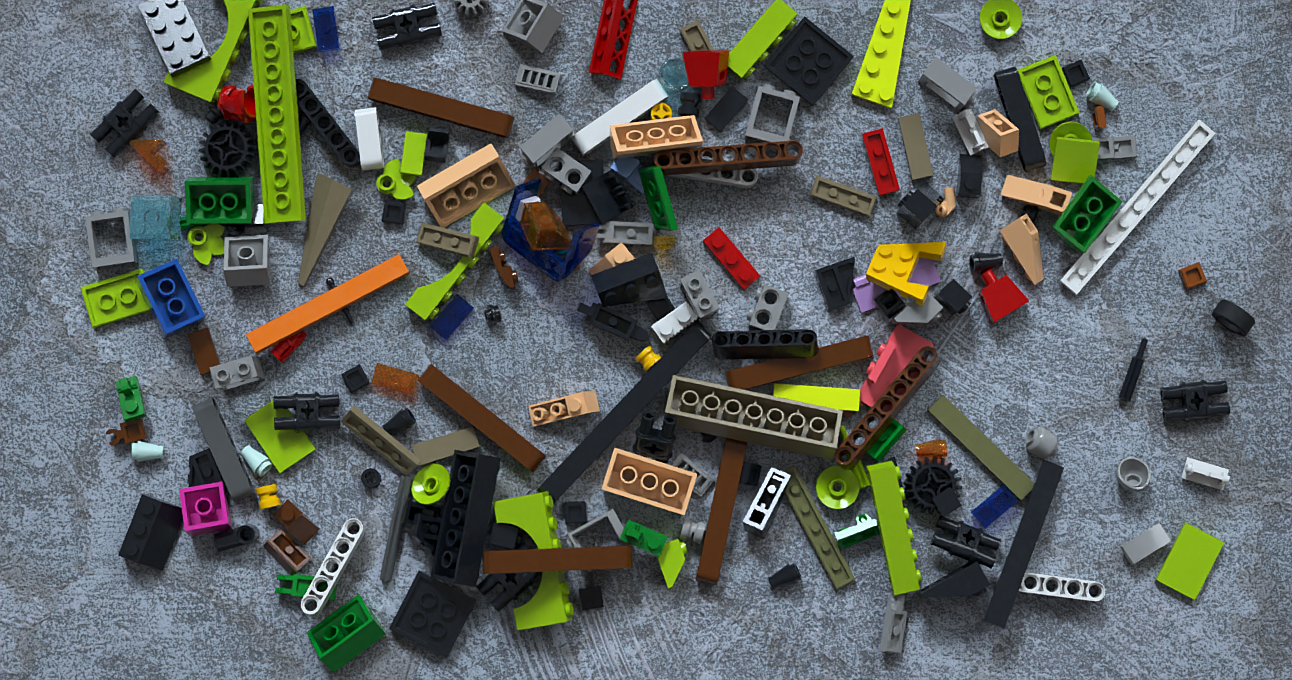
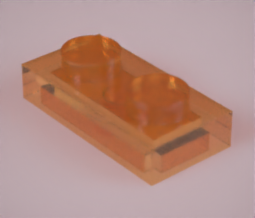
(395, 379)

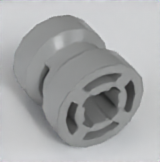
(692, 531)

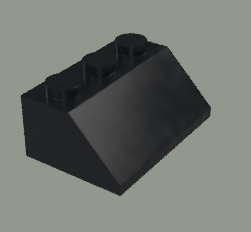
(152, 532)

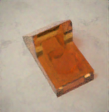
(148, 149)

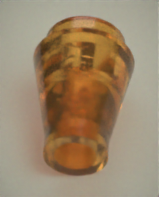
(932, 448)

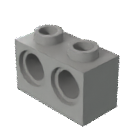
(569, 167)
(773, 311)

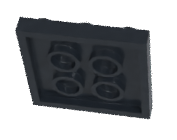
(808, 61)
(433, 614)

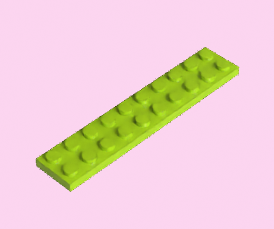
(277, 114)

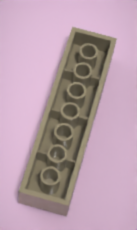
(754, 417)

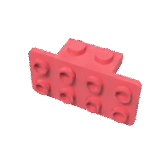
(892, 359)

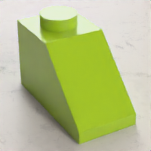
(672, 560)

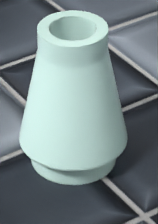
(1101, 96)
(145, 451)
(257, 462)

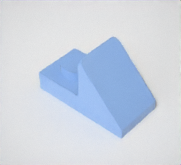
(628, 170)

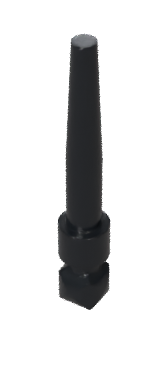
(330, 282)

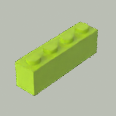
(760, 38)

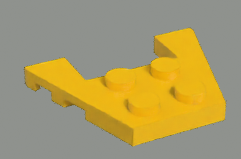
(895, 264)

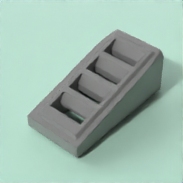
(547, 73)
(707, 483)

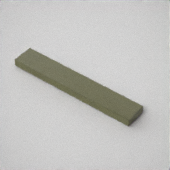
(981, 447)
(817, 530)

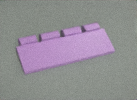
(866, 291)

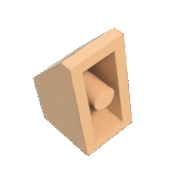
(999, 133)
(615, 257)

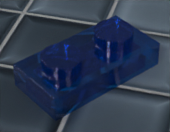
(326, 29)
(452, 317)
(994, 506)

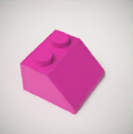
(205, 509)

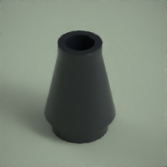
(984, 261)
(400, 421)
(786, 576)

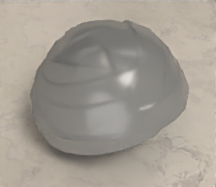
(1133, 474)

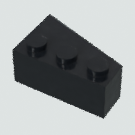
(918, 205)
(630, 282)

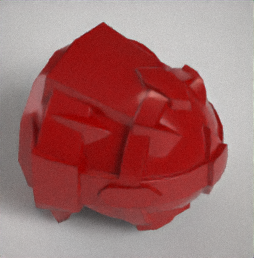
(237, 104)

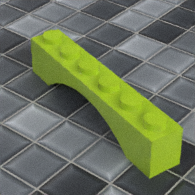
(429, 297)

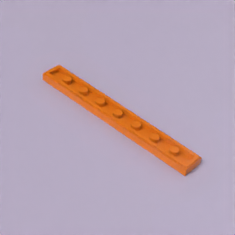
(327, 304)

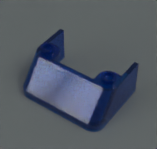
(555, 262)

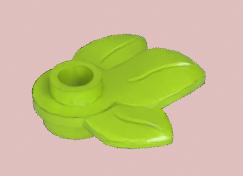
(399, 183)
(210, 244)

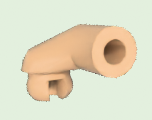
(948, 204)

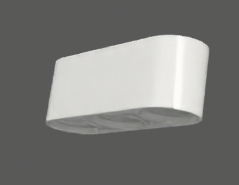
(369, 139)

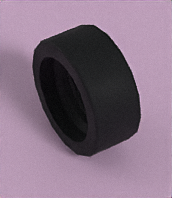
(1233, 317)

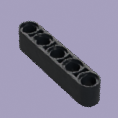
(1019, 114)
(332, 130)
(765, 344)

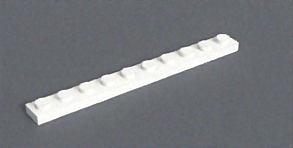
(1137, 207)

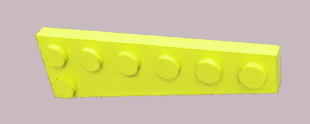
(882, 59)

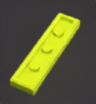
(823, 396)

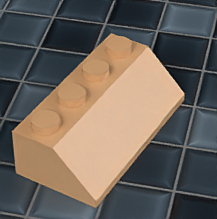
(654, 136)
(466, 186)
(649, 481)

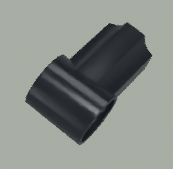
(234, 537)

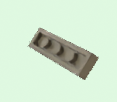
(380, 440)

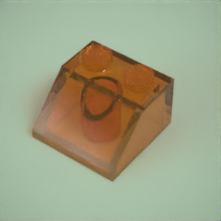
(543, 227)

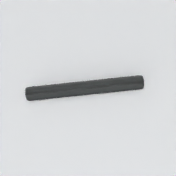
(395, 529)

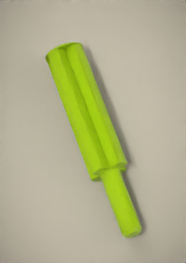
(858, 470)

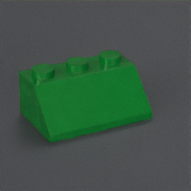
(219, 200)
(1086, 215)
(345, 633)

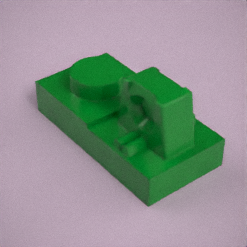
(130, 399)
(886, 441)
(852, 535)
(643, 538)

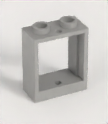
(948, 85)
(761, 136)
(541, 144)
(111, 261)
(696, 287)
(231, 374)
(611, 515)

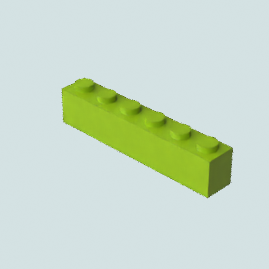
(893, 527)

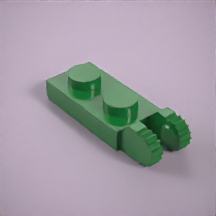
(300, 586)

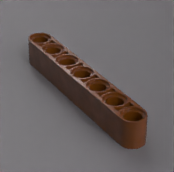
(441, 107)
(739, 162)
(786, 368)
(888, 397)
(481, 418)
(721, 511)
(557, 559)

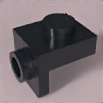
(437, 145)

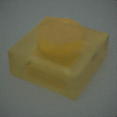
(664, 242)

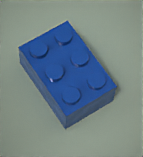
(170, 298)

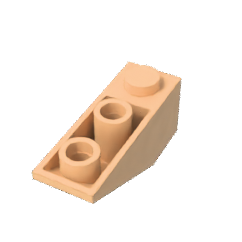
(1036, 194)
(1025, 244)
(564, 408)

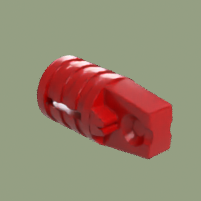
(286, 347)

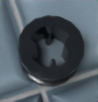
(365, 481)

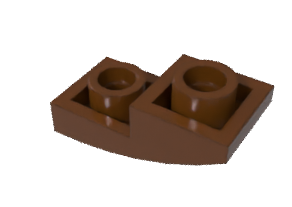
(509, 276)

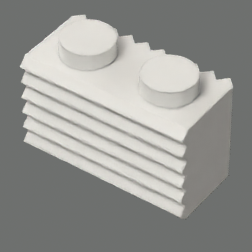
(674, 322)

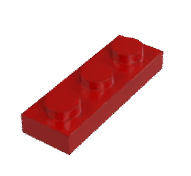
(880, 162)
(731, 258)

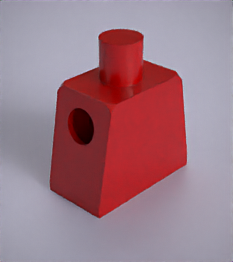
(706, 69)
(1000, 296)

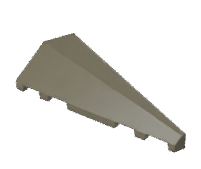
(326, 208)

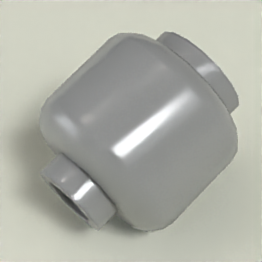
(1041, 442)

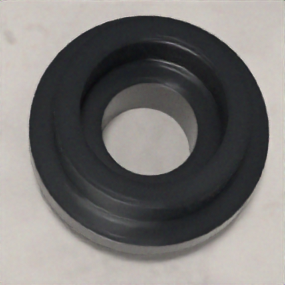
(492, 314)

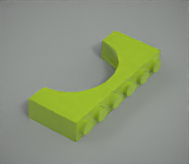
(208, 78)
(535, 516)

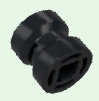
(689, 104)

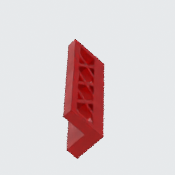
(608, 33)

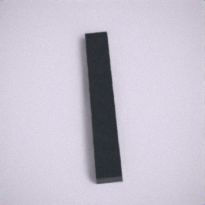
(1023, 544)

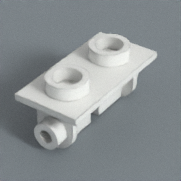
(970, 131)
(1205, 473)

